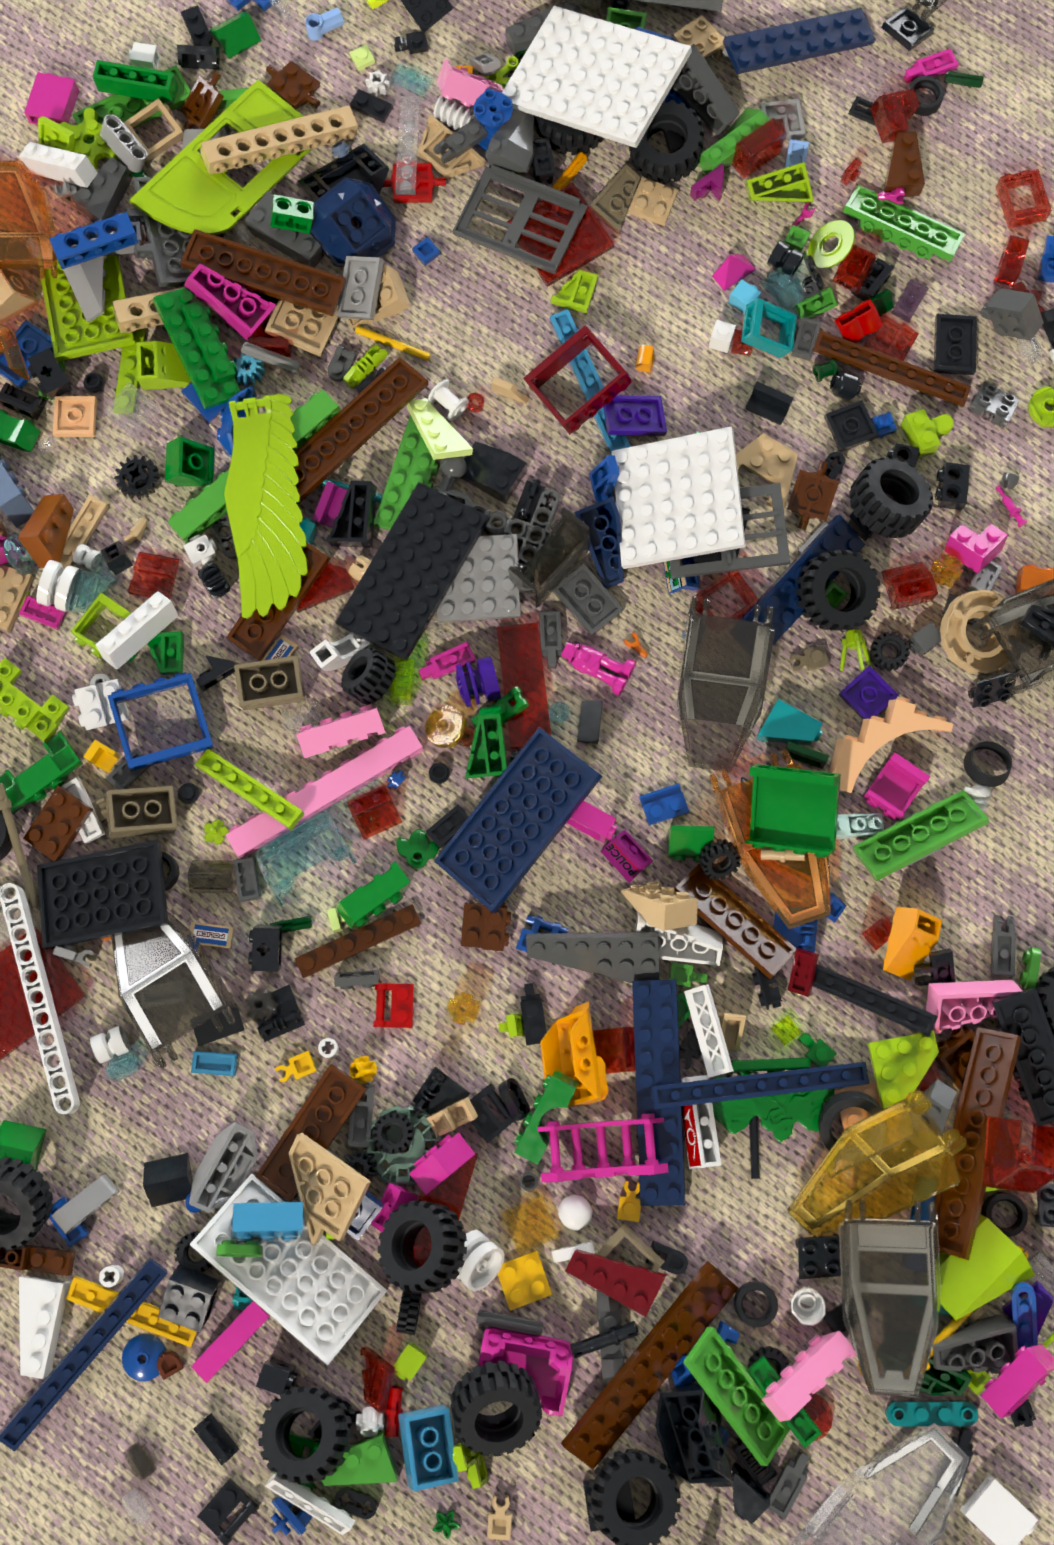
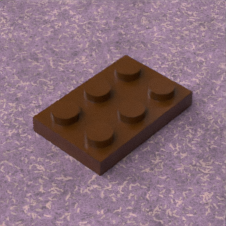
(58, 823)

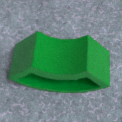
(17, 432)

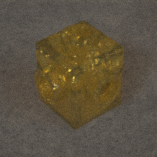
(946, 570)
(467, 1016)

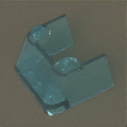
(299, 851)

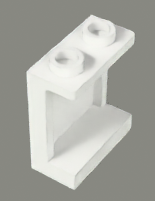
(998, 1513)

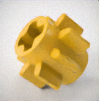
(363, 1069)

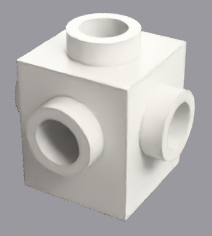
(200, 557)

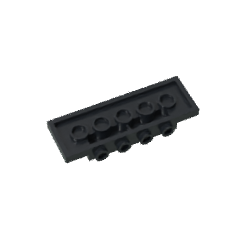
(1034, 1066)

